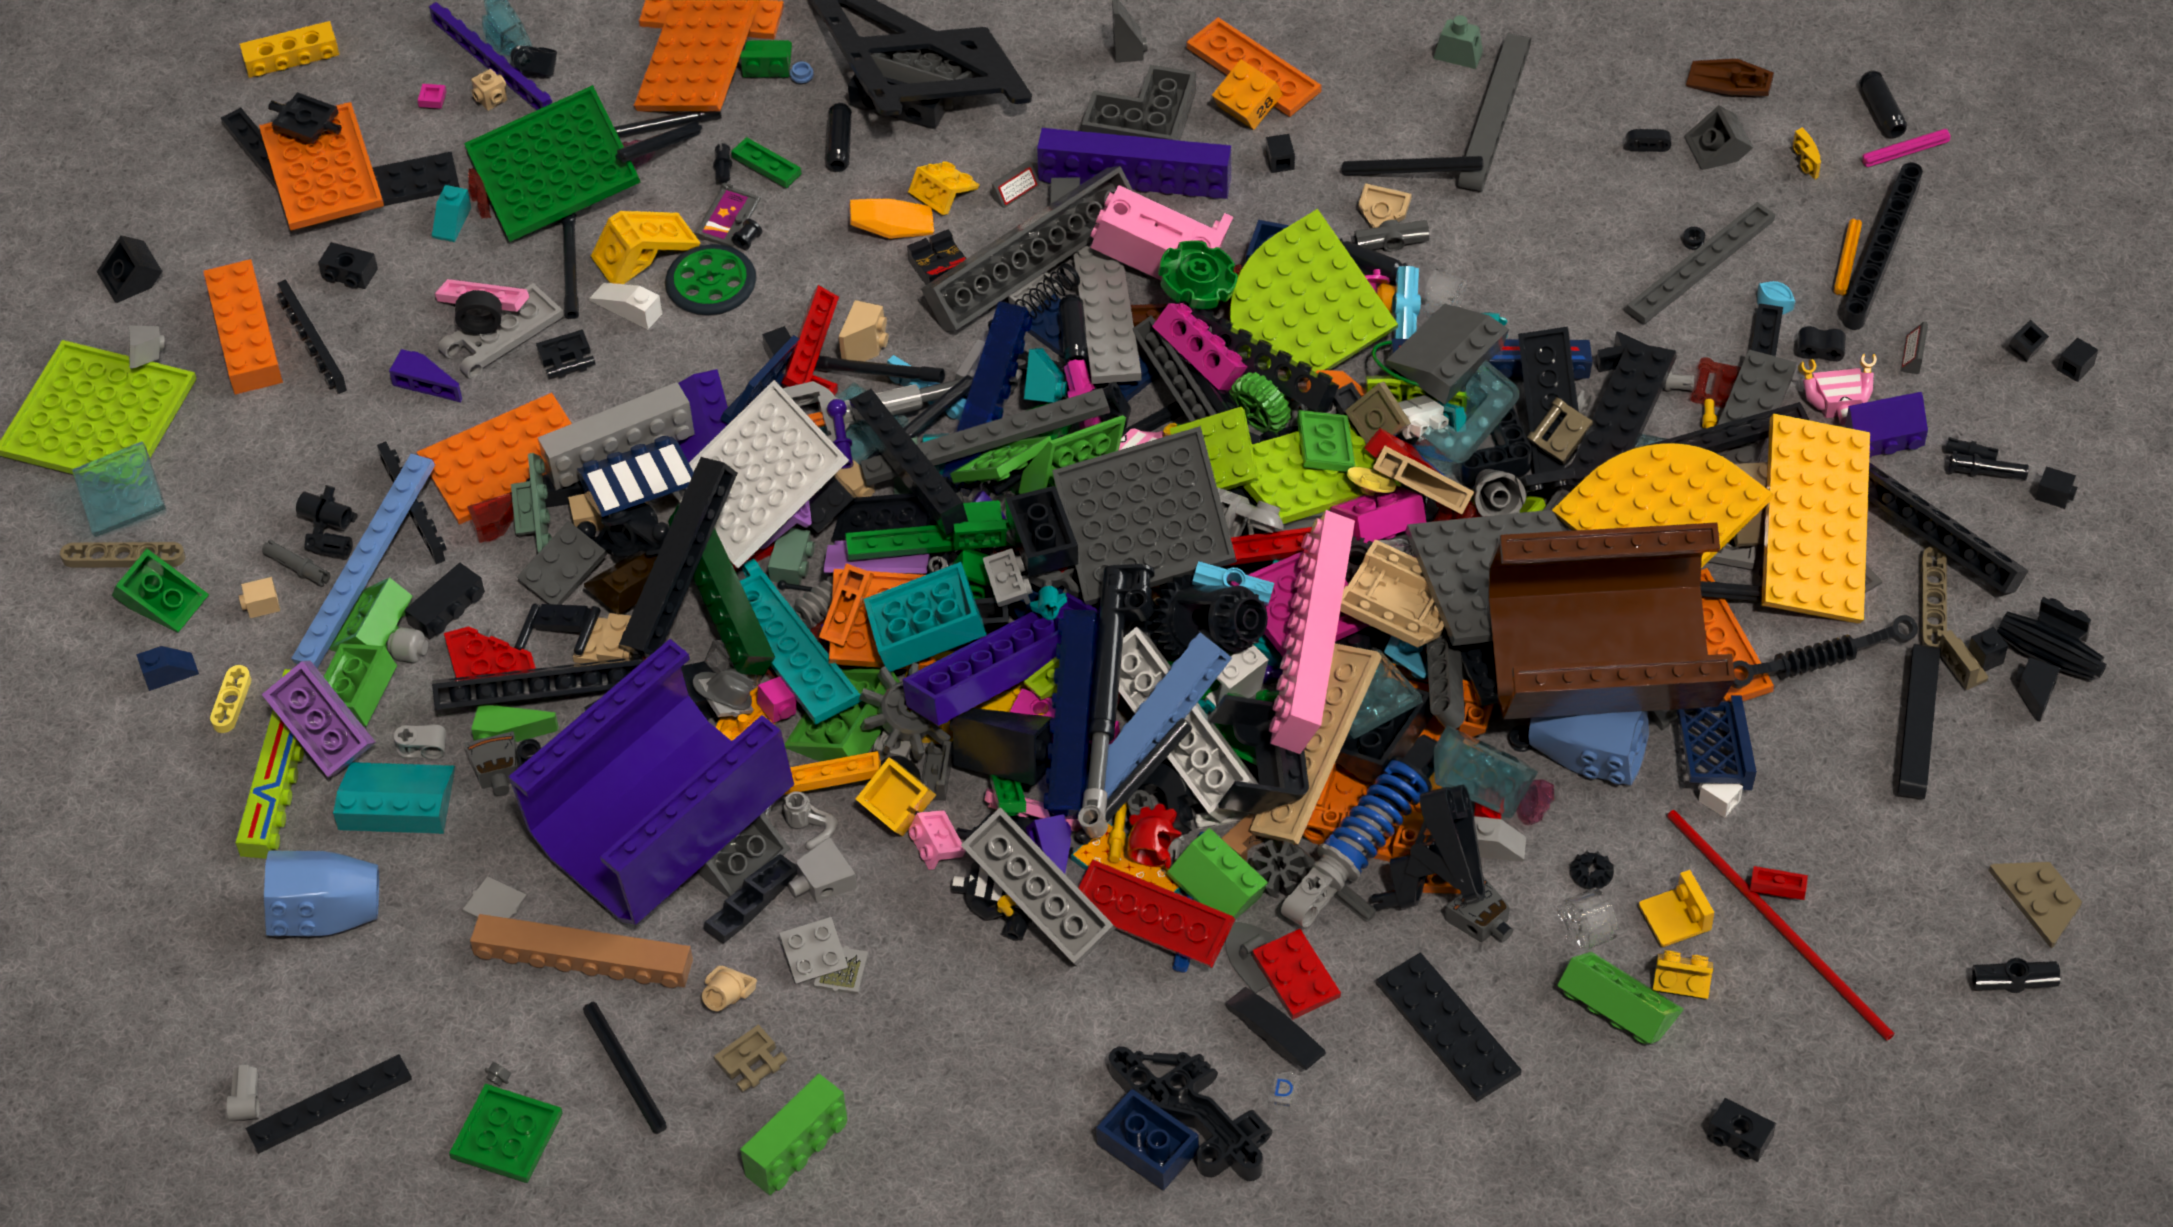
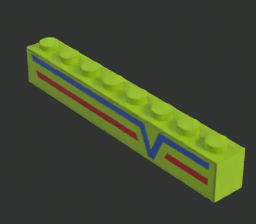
(270, 790)

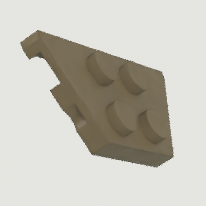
(2039, 895)

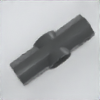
(1392, 235)

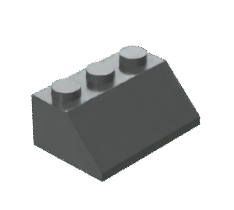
(743, 856)

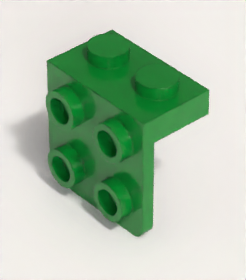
(766, 58)

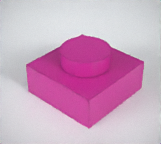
(432, 96)

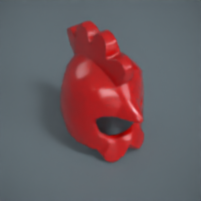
(1152, 836)

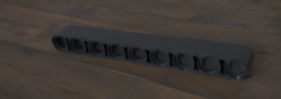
(1882, 246)

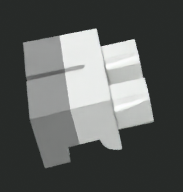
(1422, 413)

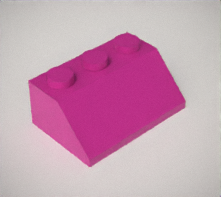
(1383, 513)

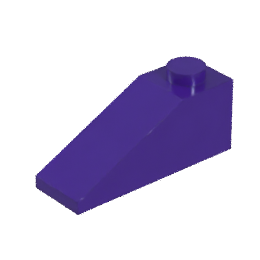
(420, 374)
(1053, 838)

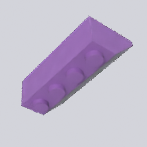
(909, 564)

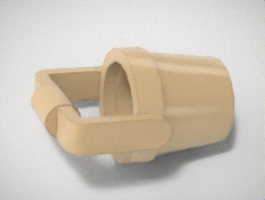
(726, 987)

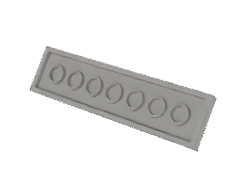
(1107, 317)

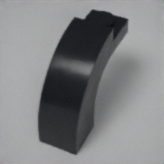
(1177, 792)

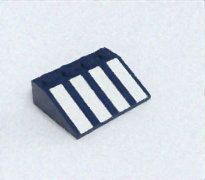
(635, 475)

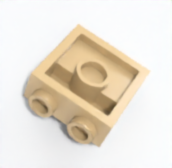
(605, 640)

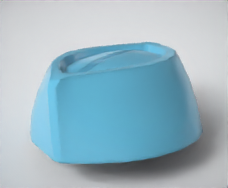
(1776, 294)

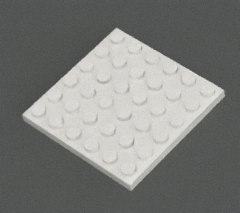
(779, 467)

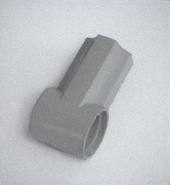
(244, 1101)

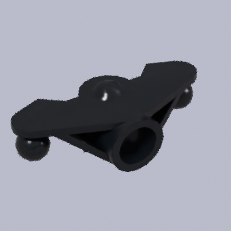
(629, 531)

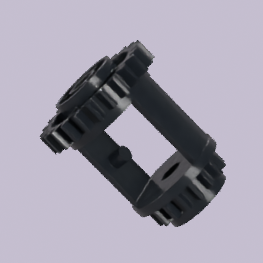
(1223, 614)

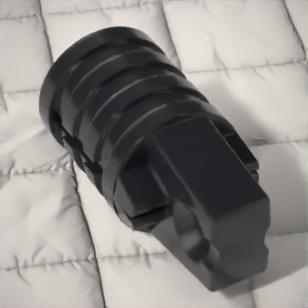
(323, 544)

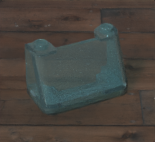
(1492, 398)

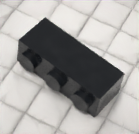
(445, 601)

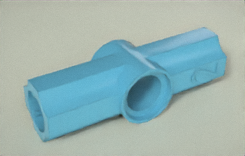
(1406, 301)
(1216, 576)

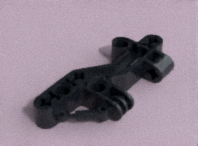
(1226, 1139)

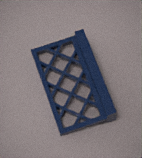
(771, 371)
(1739, 744)

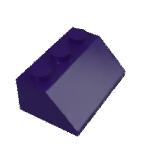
(1892, 422)

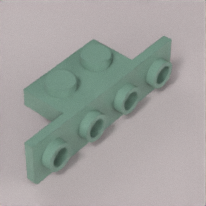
(529, 503)

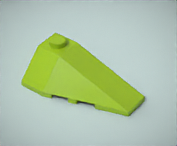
(1405, 391)

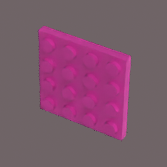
(1279, 609)

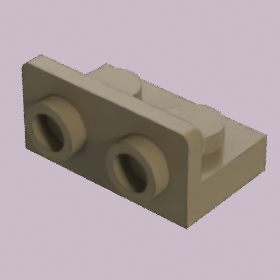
(1961, 661)

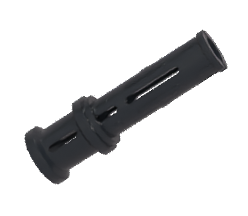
(1975, 464)

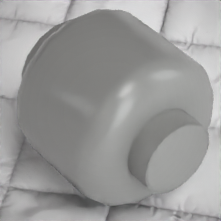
(407, 645)

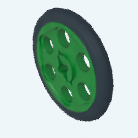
(701, 303)

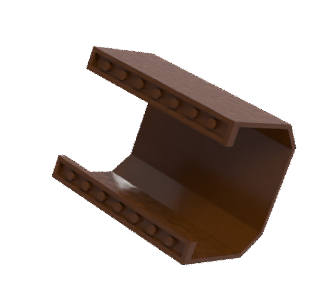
(1603, 622)

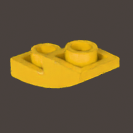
(1810, 156)

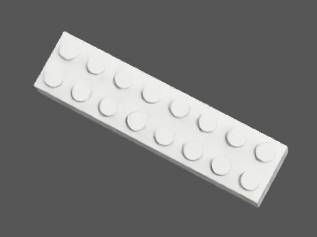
(1203, 755)

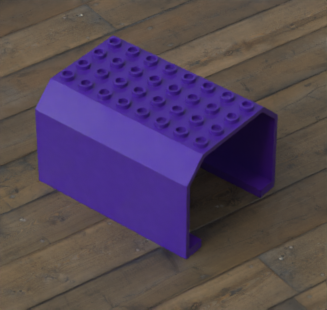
(646, 788)

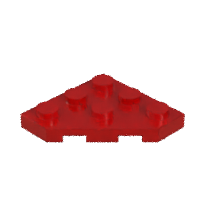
(480, 655)

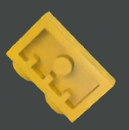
(938, 185)
(1678, 912)

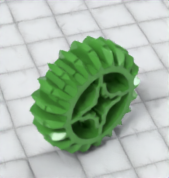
(1262, 402)

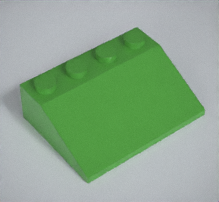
(1071, 449)
(841, 733)

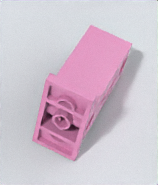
(1142, 230)

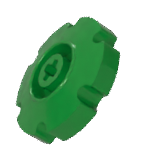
(1197, 274)

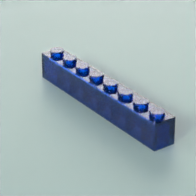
(992, 377)
(1072, 713)

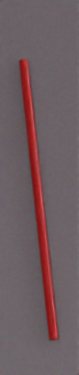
(1781, 926)

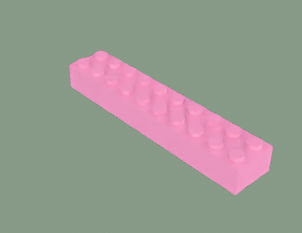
(1312, 632)

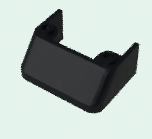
(1280, 771)

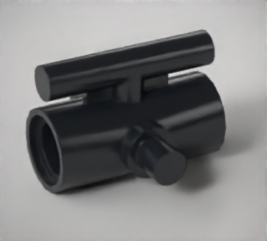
(324, 510)

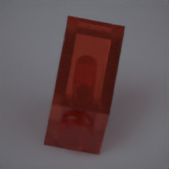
(492, 517)

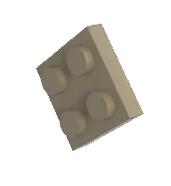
(1376, 411)

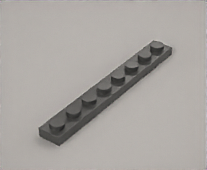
(1700, 263)

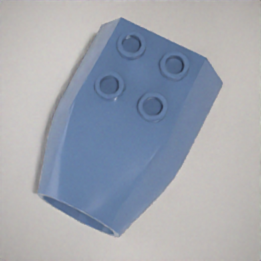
(1594, 744)
(318, 893)

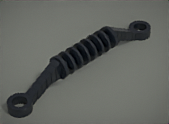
(1823, 653)

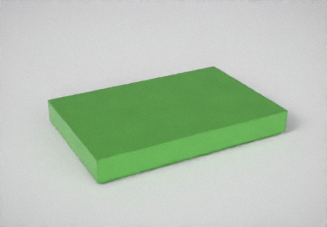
(1325, 441)

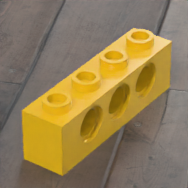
(289, 49)

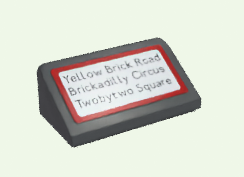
(1015, 184)
(1914, 349)

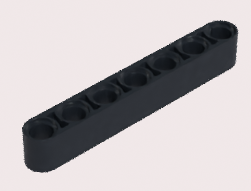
(1919, 721)

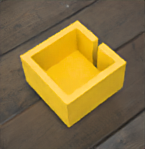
(895, 796)

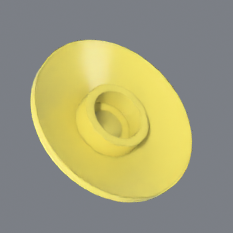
(1371, 481)

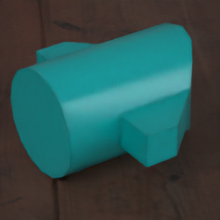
(1048, 602)

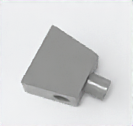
(823, 873)

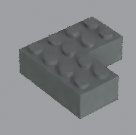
(1157, 113)

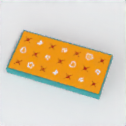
(1099, 850)

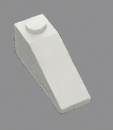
(629, 302)

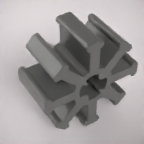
(1288, 857)

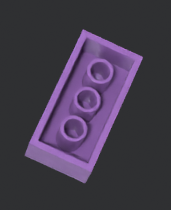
(318, 718)

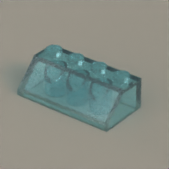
(1487, 772)

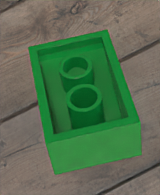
(159, 592)

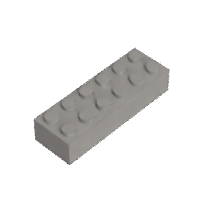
(615, 430)
(1038, 886)

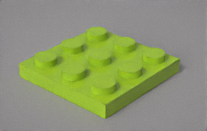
(1228, 447)

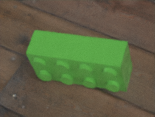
(794, 1134)

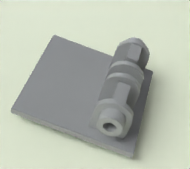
(813, 950)

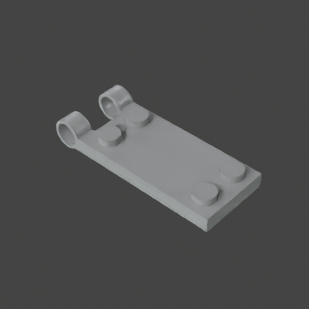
(514, 329)

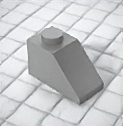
(144, 345)
(1499, 840)

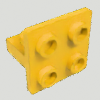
(1683, 975)

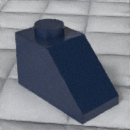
(166, 666)

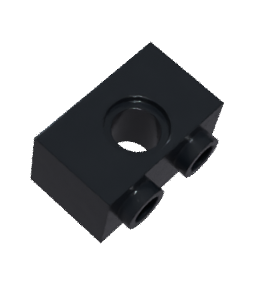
(348, 265)
(1735, 1117)

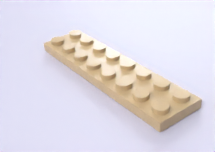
(1347, 685)

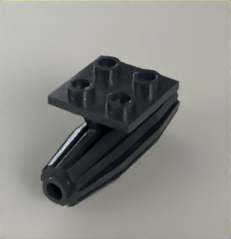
(2055, 638)

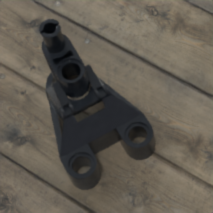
(1448, 851)

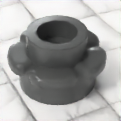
(497, 1074)

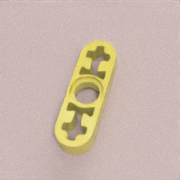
(232, 709)

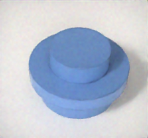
(801, 72)

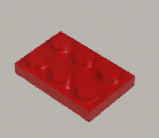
(1296, 974)

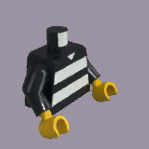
(983, 894)

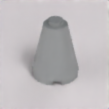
(1498, 493)

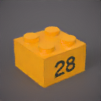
(1247, 94)

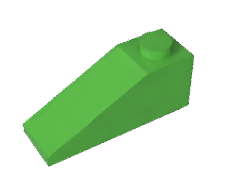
(525, 723)

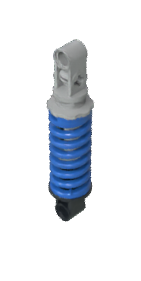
(1345, 850)

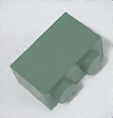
(791, 556)

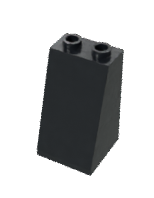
(1002, 744)

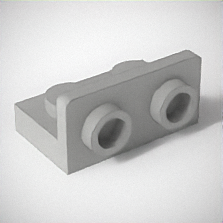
(1006, 578)

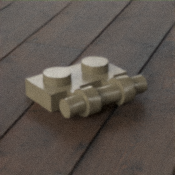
(744, 1053)

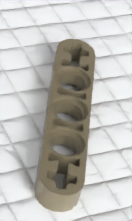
(112, 549)
(1933, 589)

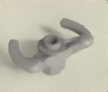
(801, 813)

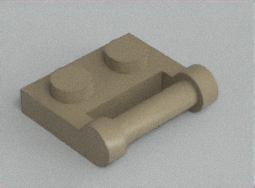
(1567, 434)

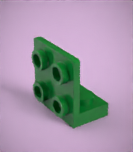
(983, 527)

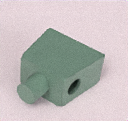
(1460, 43)

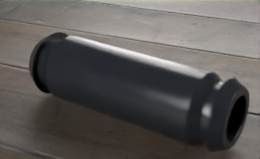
(1883, 104)
(838, 137)
(1369, 260)
(1073, 328)

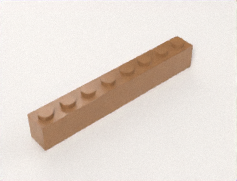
(581, 951)

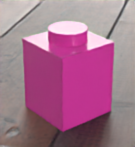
(776, 699)

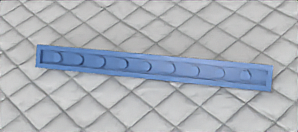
(364, 560)

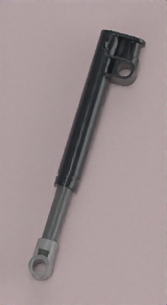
(1121, 591)

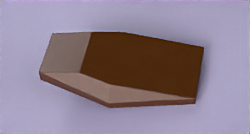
(1730, 77)

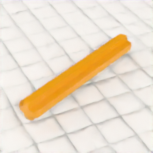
(1847, 257)

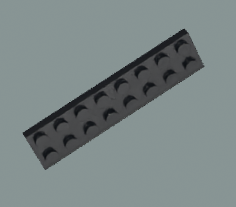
(1623, 407)

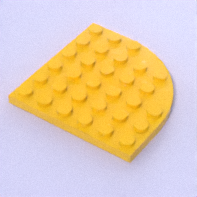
(1665, 488)

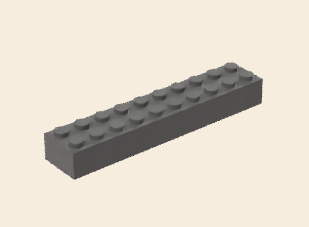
(1021, 253)

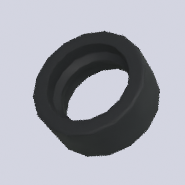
(478, 300)

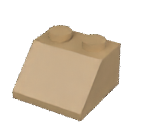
(863, 332)

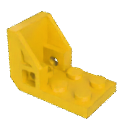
(633, 240)

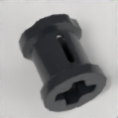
(746, 234)

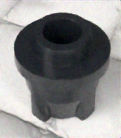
(1017, 925)

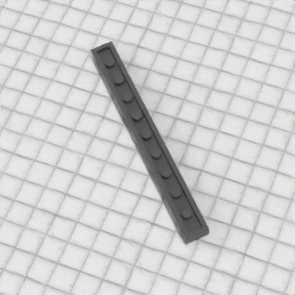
(997, 433)

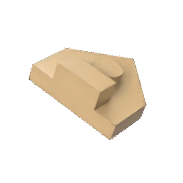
(1383, 204)

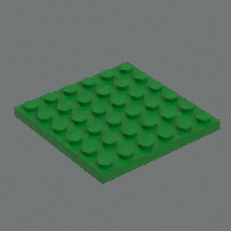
(551, 163)

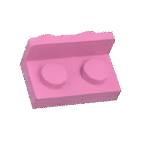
(935, 838)

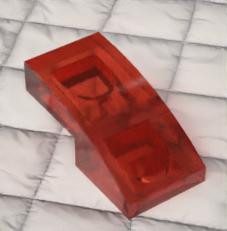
(479, 193)

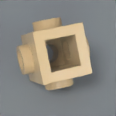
(489, 89)

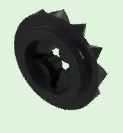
(1599, 878)

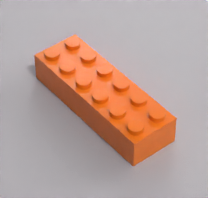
(242, 327)

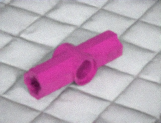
(1080, 383)

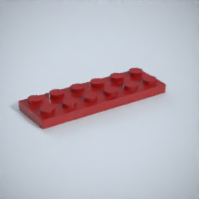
(1157, 913)

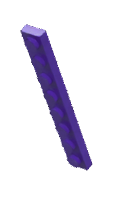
(488, 57)

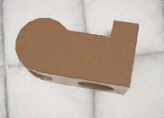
(1241, 838)

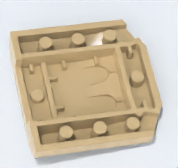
(1393, 596)

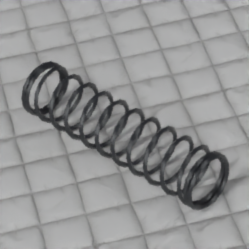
(1063, 274)

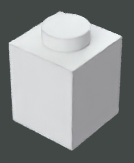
(1720, 796)

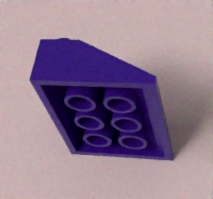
(707, 406)

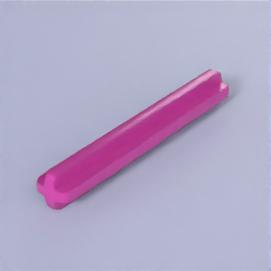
(1906, 147)

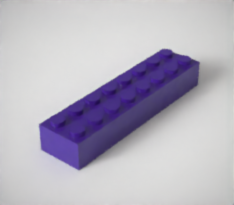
(1146, 162)
(986, 666)

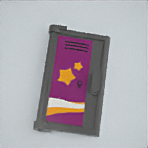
(727, 210)

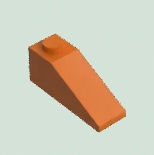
(846, 604)

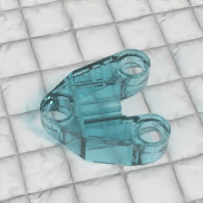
(503, 27)

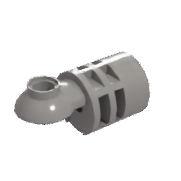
(1238, 510)

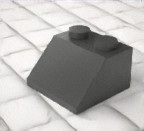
(1718, 139)

